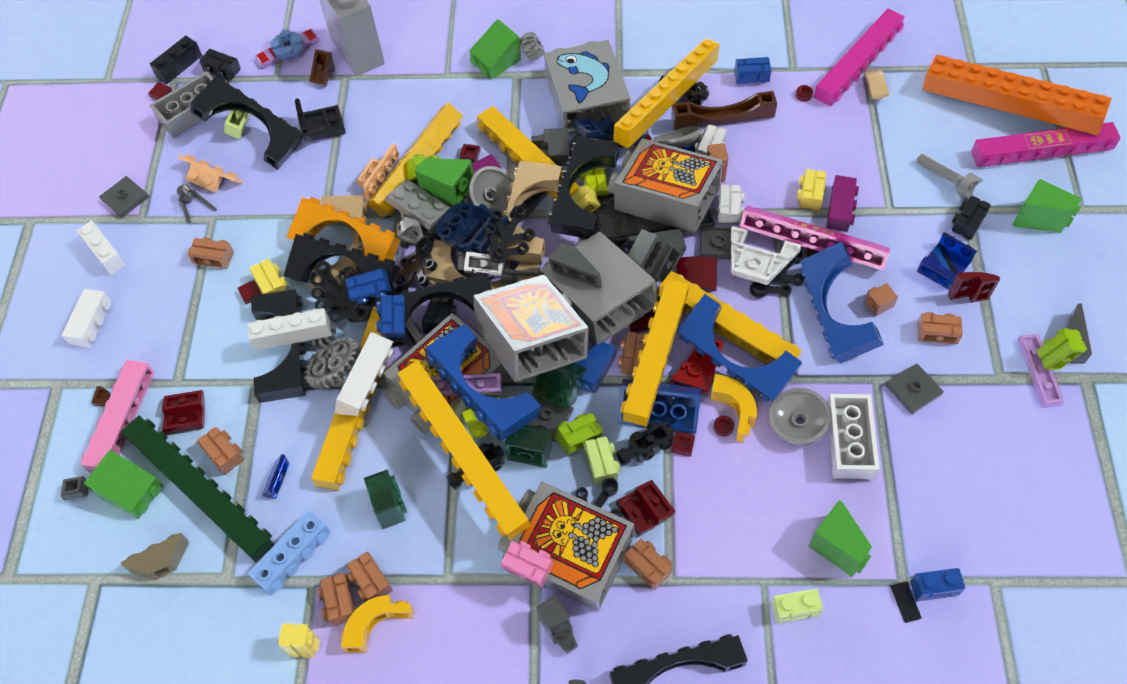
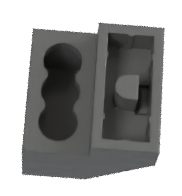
(654, 255)

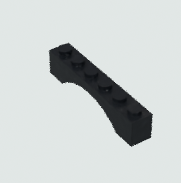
(722, 655)

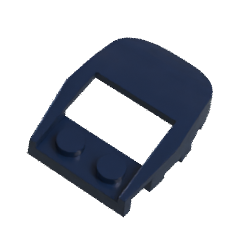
(600, 129)
(461, 222)

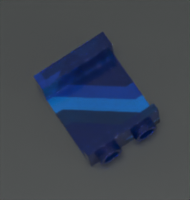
(947, 260)

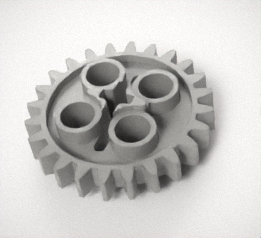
(332, 363)

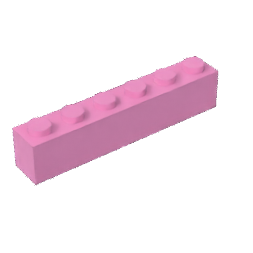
(118, 412)

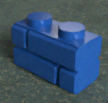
(752, 70)
(368, 286)
(392, 316)
(937, 584)

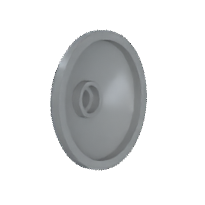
(680, 137)
(490, 181)
(800, 405)

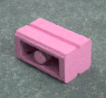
(527, 563)

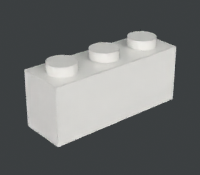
(101, 247)
(86, 318)

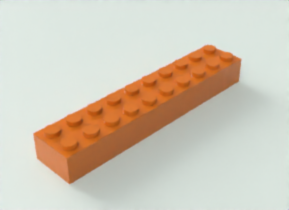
(1017, 94)

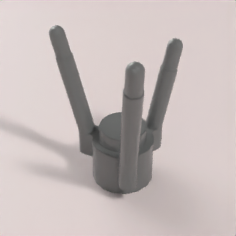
(187, 194)
(512, 276)

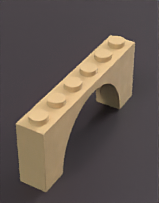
(530, 180)
(355, 206)
(446, 272)

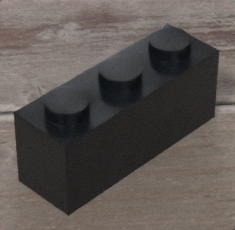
(176, 59)

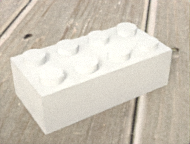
(852, 437)

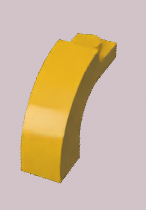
(739, 397)
(366, 616)

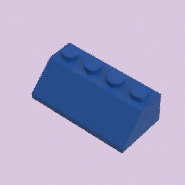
(672, 405)

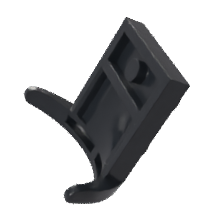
(320, 122)

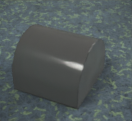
(74, 488)

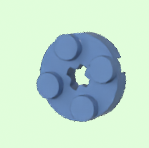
(284, 38)

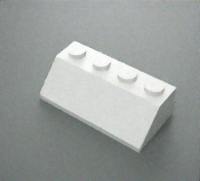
(363, 375)

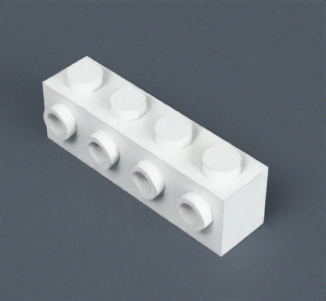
(289, 329)

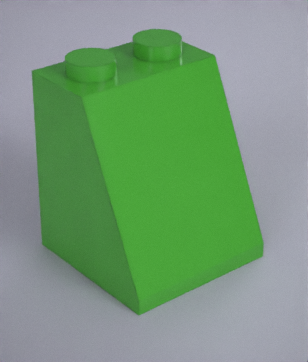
(496, 50)
(445, 178)
(1048, 208)
(123, 484)
(842, 541)

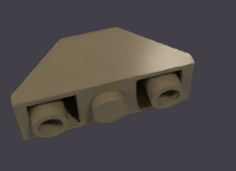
(158, 558)

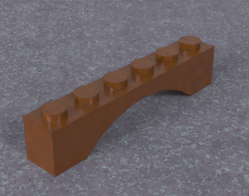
(756, 107)

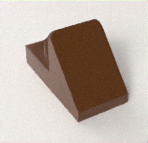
(321, 67)

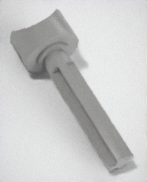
(965, 184)
(409, 229)

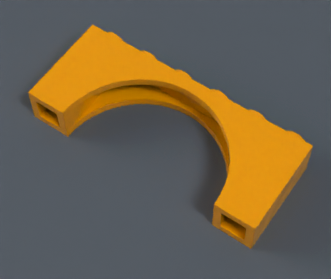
(313, 217)

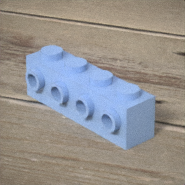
(289, 553)

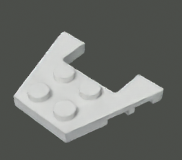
(757, 263)

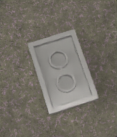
(417, 204)

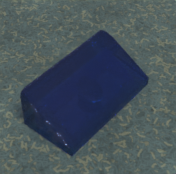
(276, 477)

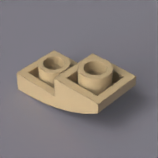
(876, 84)

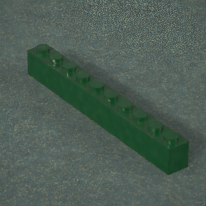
(198, 489)

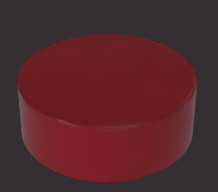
(804, 93)
(723, 426)

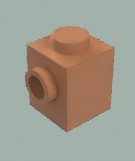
(880, 299)

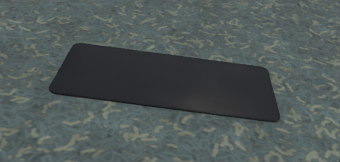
(906, 602)

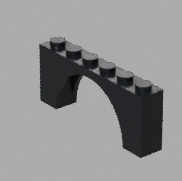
(221, 97)
(586, 156)
(308, 252)
(459, 289)
(288, 378)

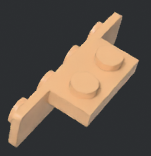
(376, 171)
(206, 176)

